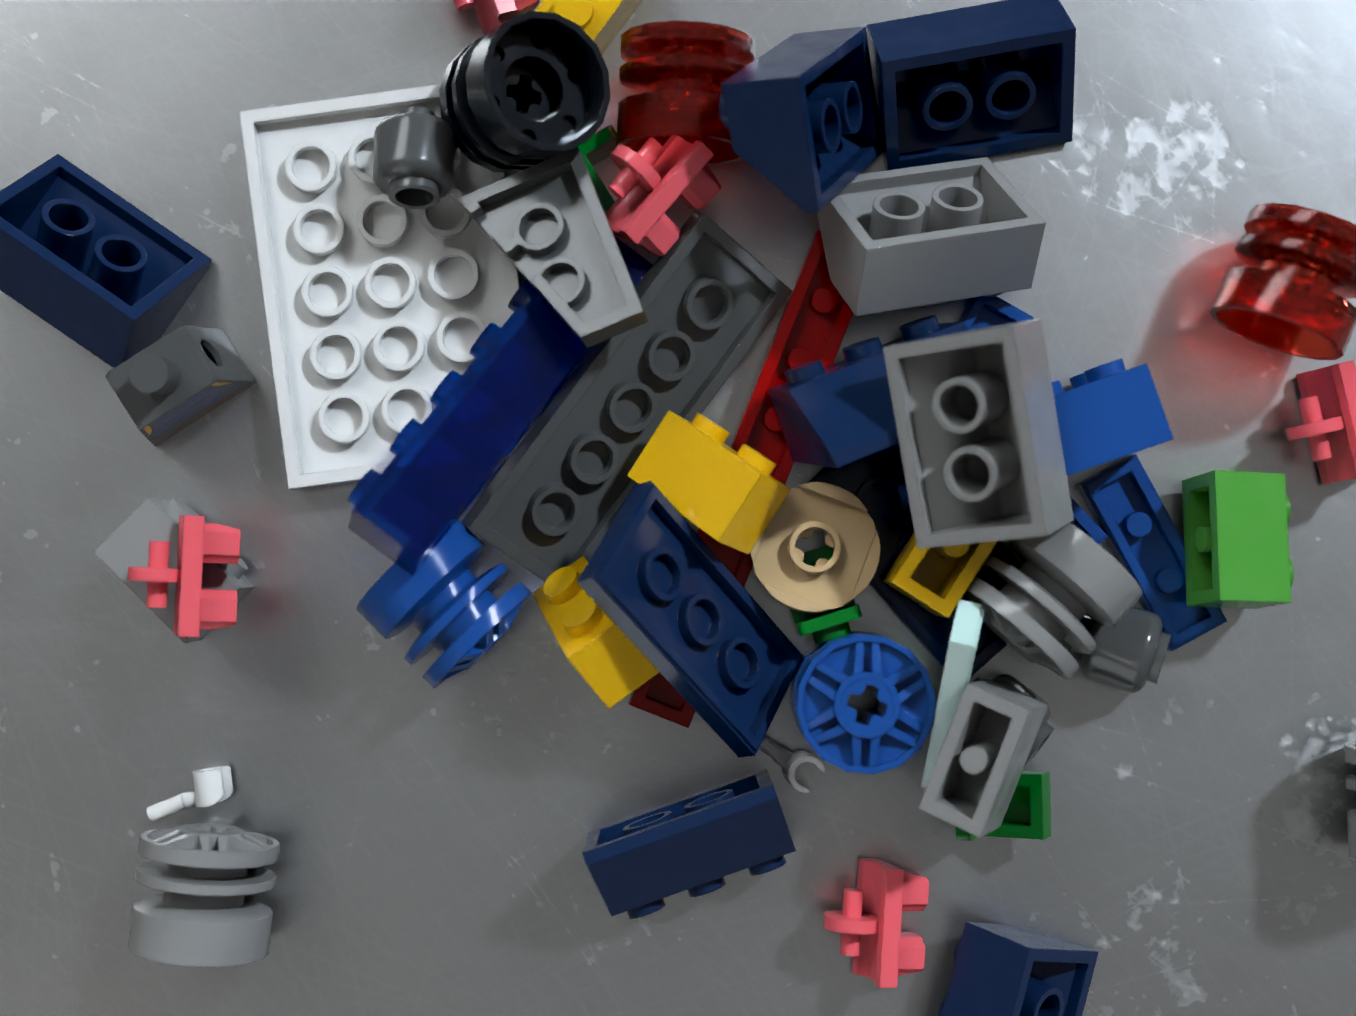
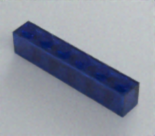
(472, 428)

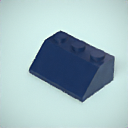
(973, 81)
(806, 114)
(92, 261)
(847, 407)
(689, 845)
(1017, 974)

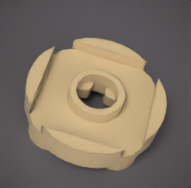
(847, 531)

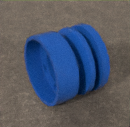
(445, 605)
(845, 667)

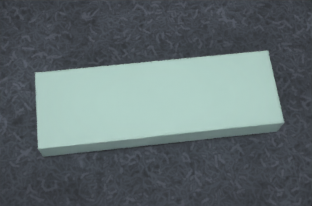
(955, 676)

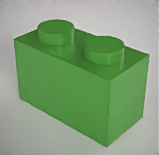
(1237, 540)

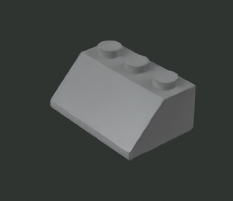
(929, 236)
(979, 435)

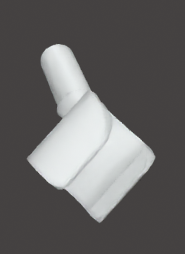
(789, 761)
(210, 787)

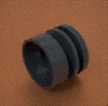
(525, 92)

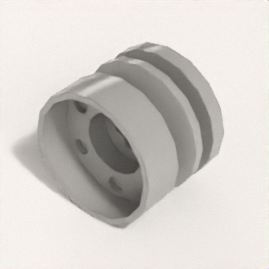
(1050, 594)
(203, 906)

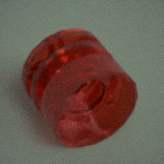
(679, 83)
(1293, 282)

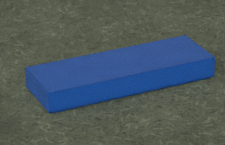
(1147, 547)

